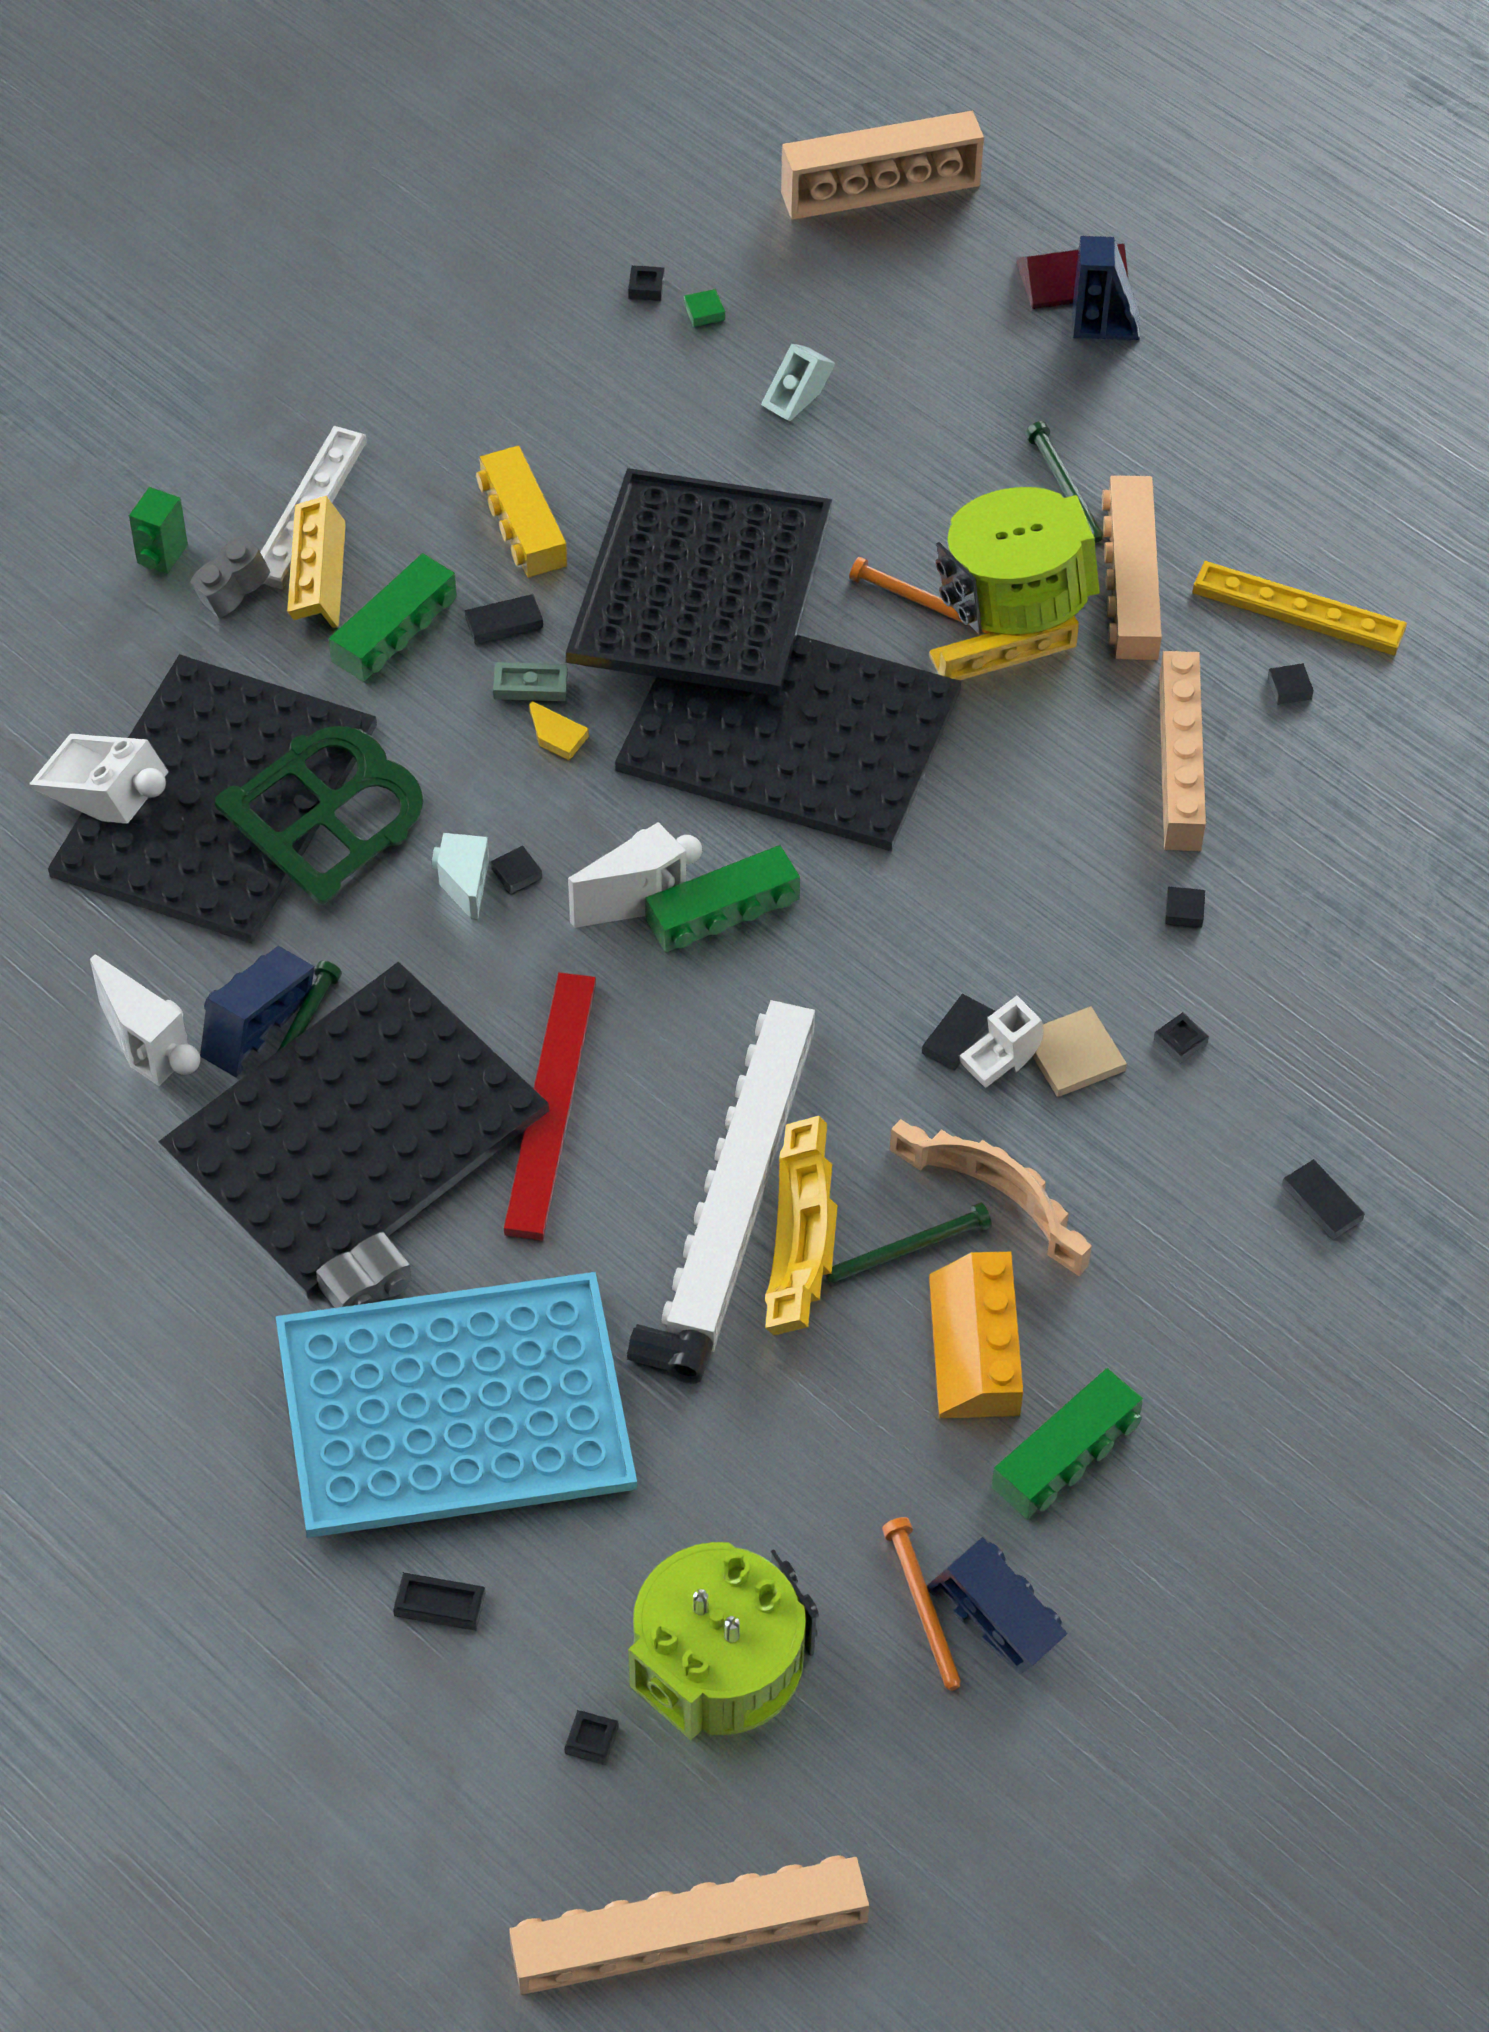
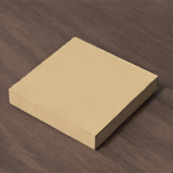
(1077, 1052)

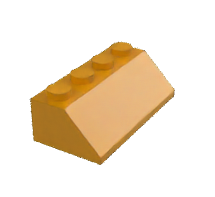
(976, 1337)

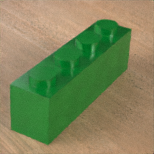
(393, 617)
(722, 898)
(1067, 1444)

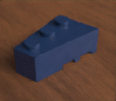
(1102, 293)
(251, 1005)
(1000, 1605)

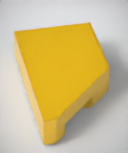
(557, 732)

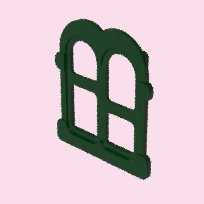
(372, 772)

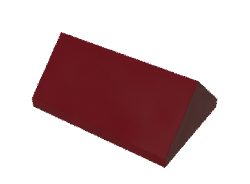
(1052, 276)

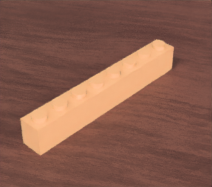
(688, 1924)

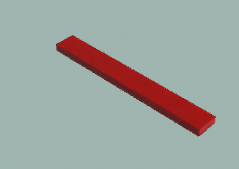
(556, 1084)

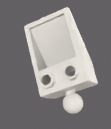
(102, 776)
(620, 880)
(144, 1025)

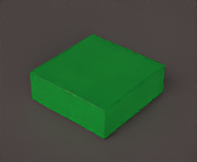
(704, 307)

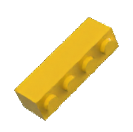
(522, 511)

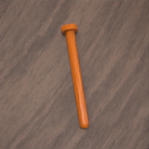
(861, 570)
(898, 1532)

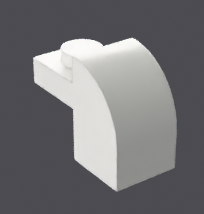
(1011, 1042)

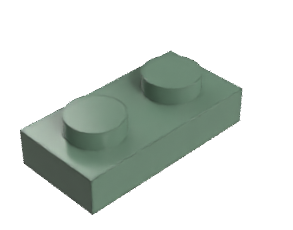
(530, 681)

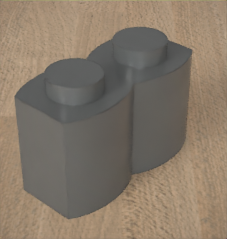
(230, 576)
(365, 1273)

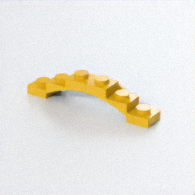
(803, 1227)

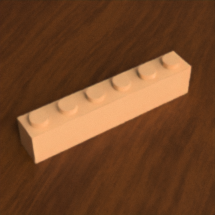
(1133, 568)
(1182, 751)

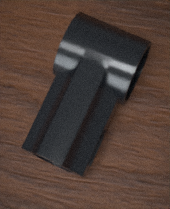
(681, 1354)

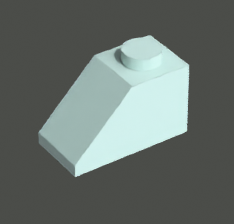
(797, 381)
(463, 869)

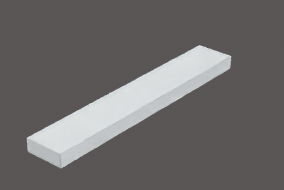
(322, 479)

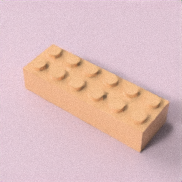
(881, 164)

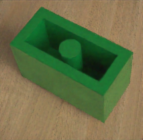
(158, 530)

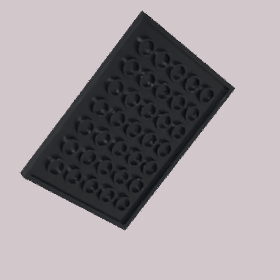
(700, 582)
(827, 754)
(178, 847)
(353, 1126)

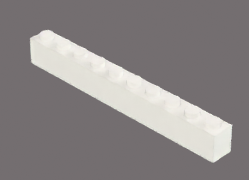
(741, 1171)

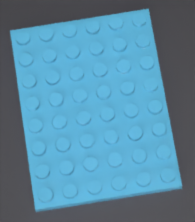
(453, 1404)

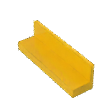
(316, 561)
(999, 650)

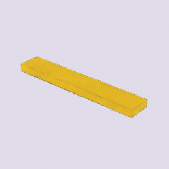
(1299, 608)

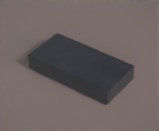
(504, 619)
(957, 1031)
(1323, 1199)
(439, 1601)

